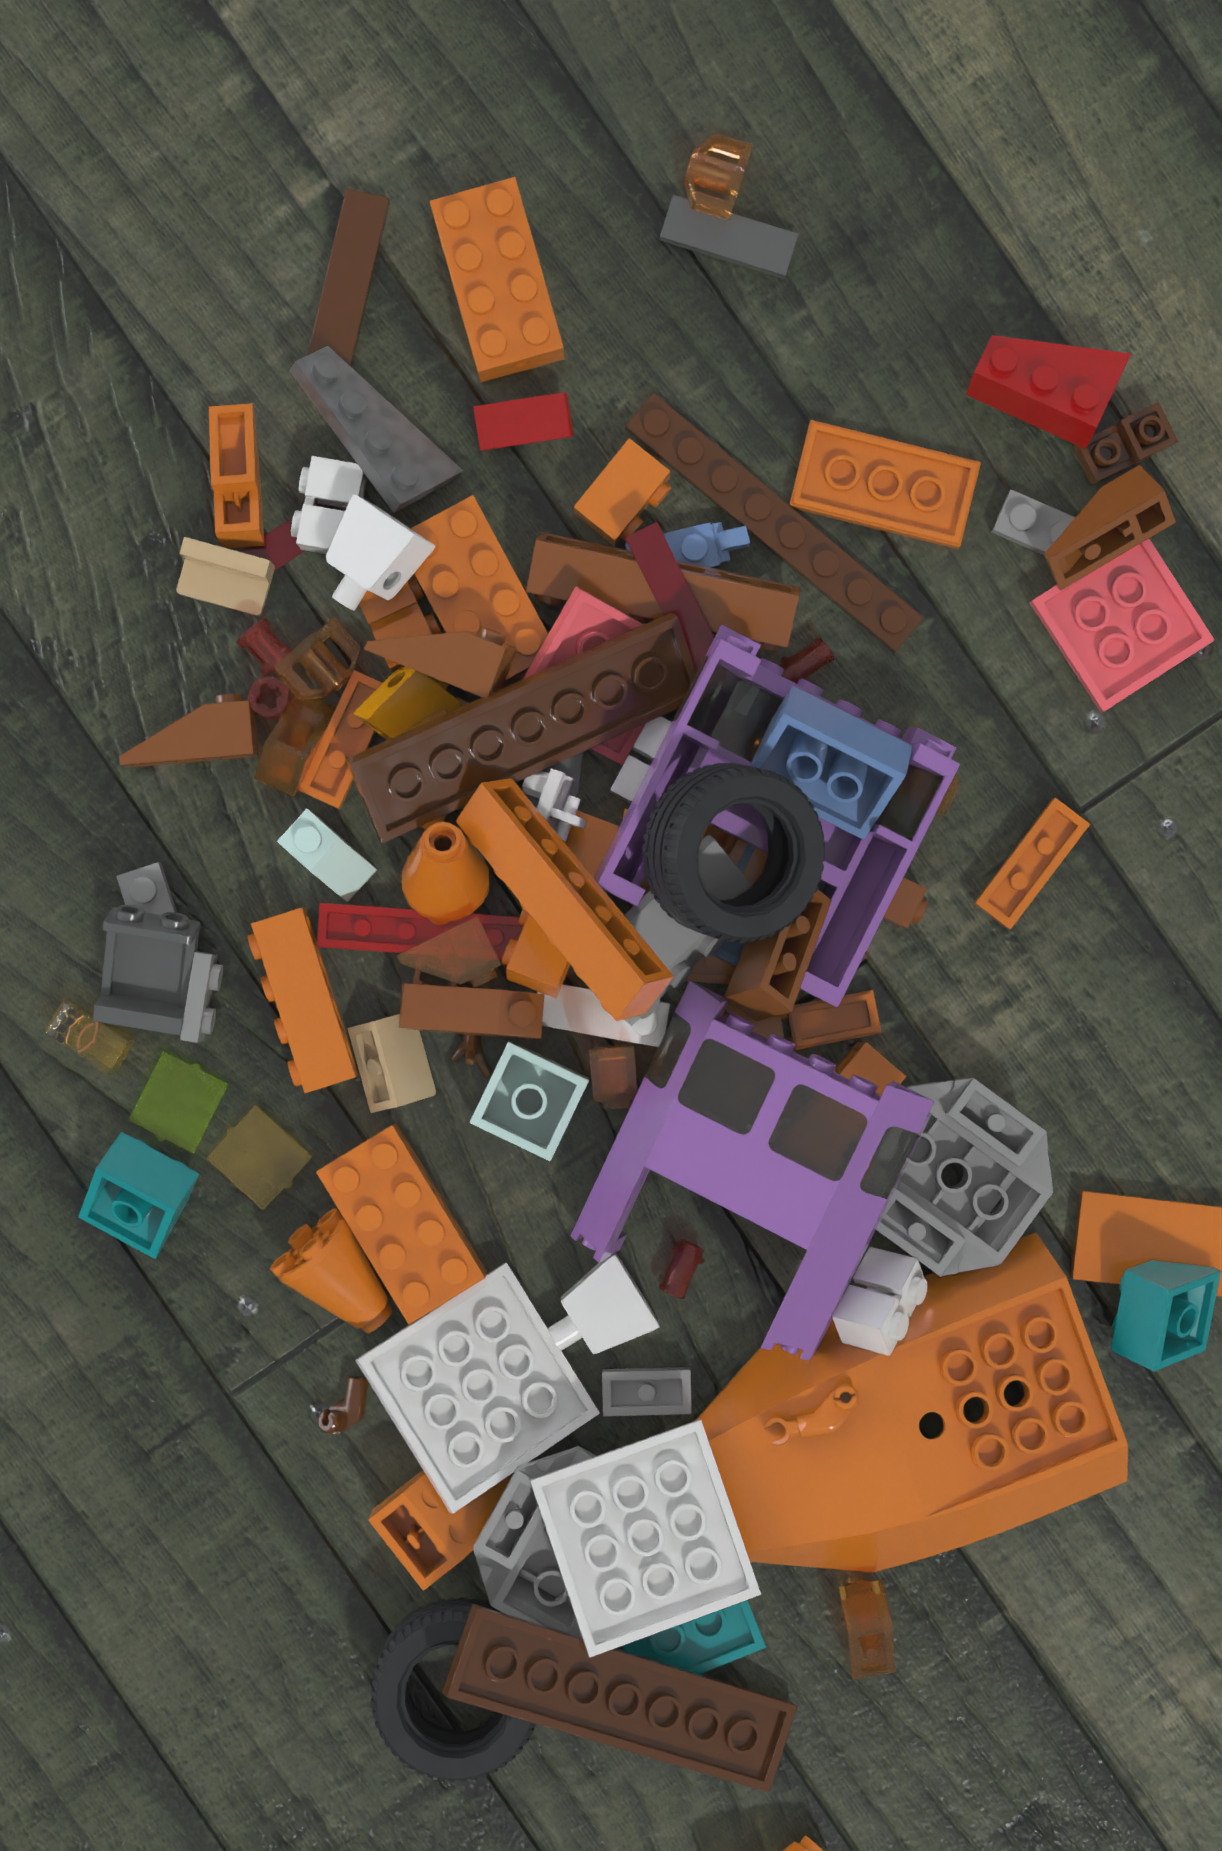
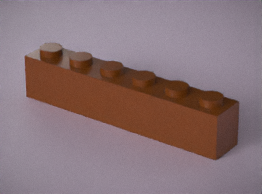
(743, 603)

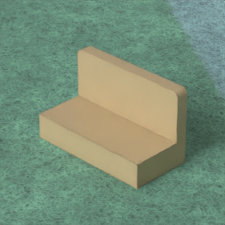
(224, 577)
(391, 1063)

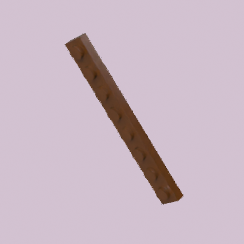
(773, 523)

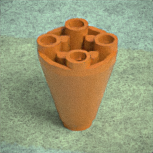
(445, 875)
(334, 1273)

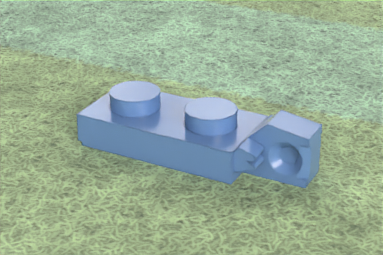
(705, 544)

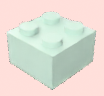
(529, 1100)

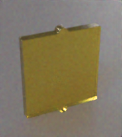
(259, 1157)

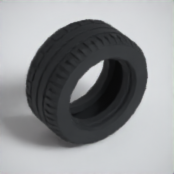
(790, 869)
(407, 1732)

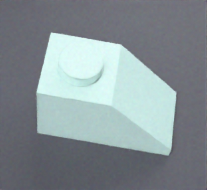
(327, 855)

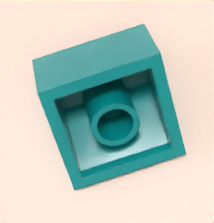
(137, 1194)
(1164, 1312)

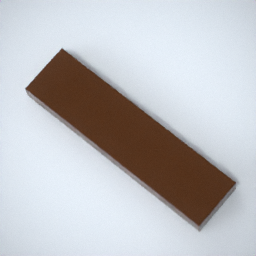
(349, 274)

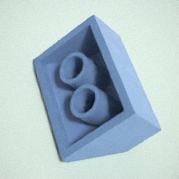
(835, 760)

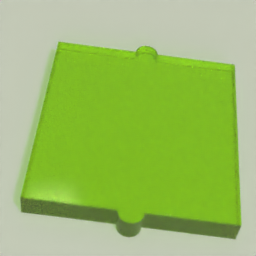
(178, 1102)

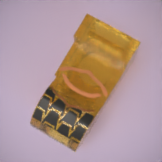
(95, 1041)

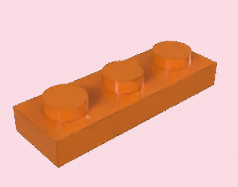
(345, 736)
(1031, 863)

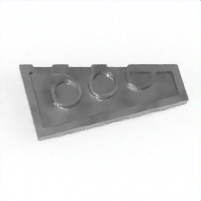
(379, 438)

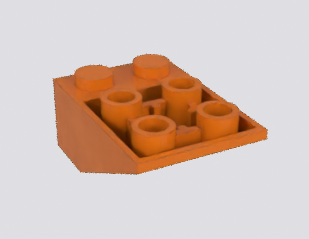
(425, 1533)

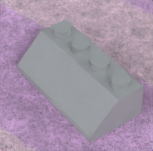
(677, 945)

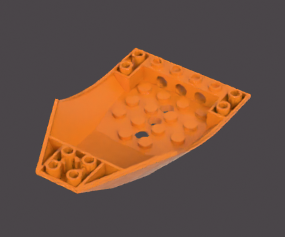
(880, 1488)

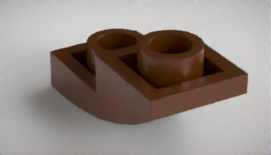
(1126, 443)

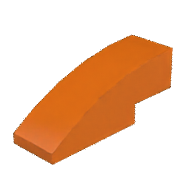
(236, 476)

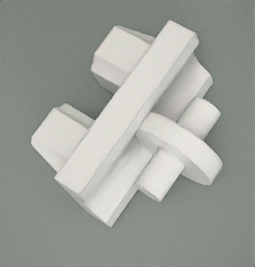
(555, 802)

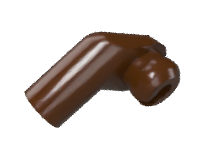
(347, 1411)

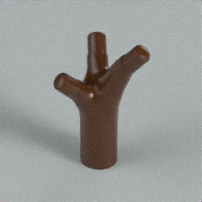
(472, 1047)

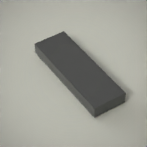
(734, 241)

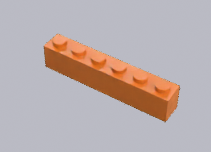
(564, 899)

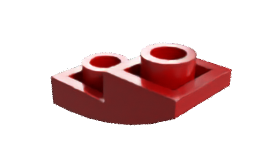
(523, 421)

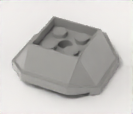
(1000, 1188)
(518, 1555)

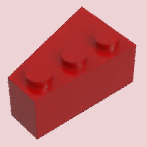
(1048, 384)

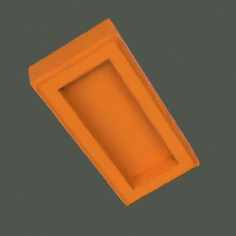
(822, 1023)

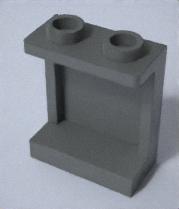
(146, 969)

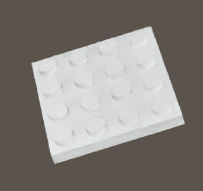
(477, 1388)
(645, 1537)

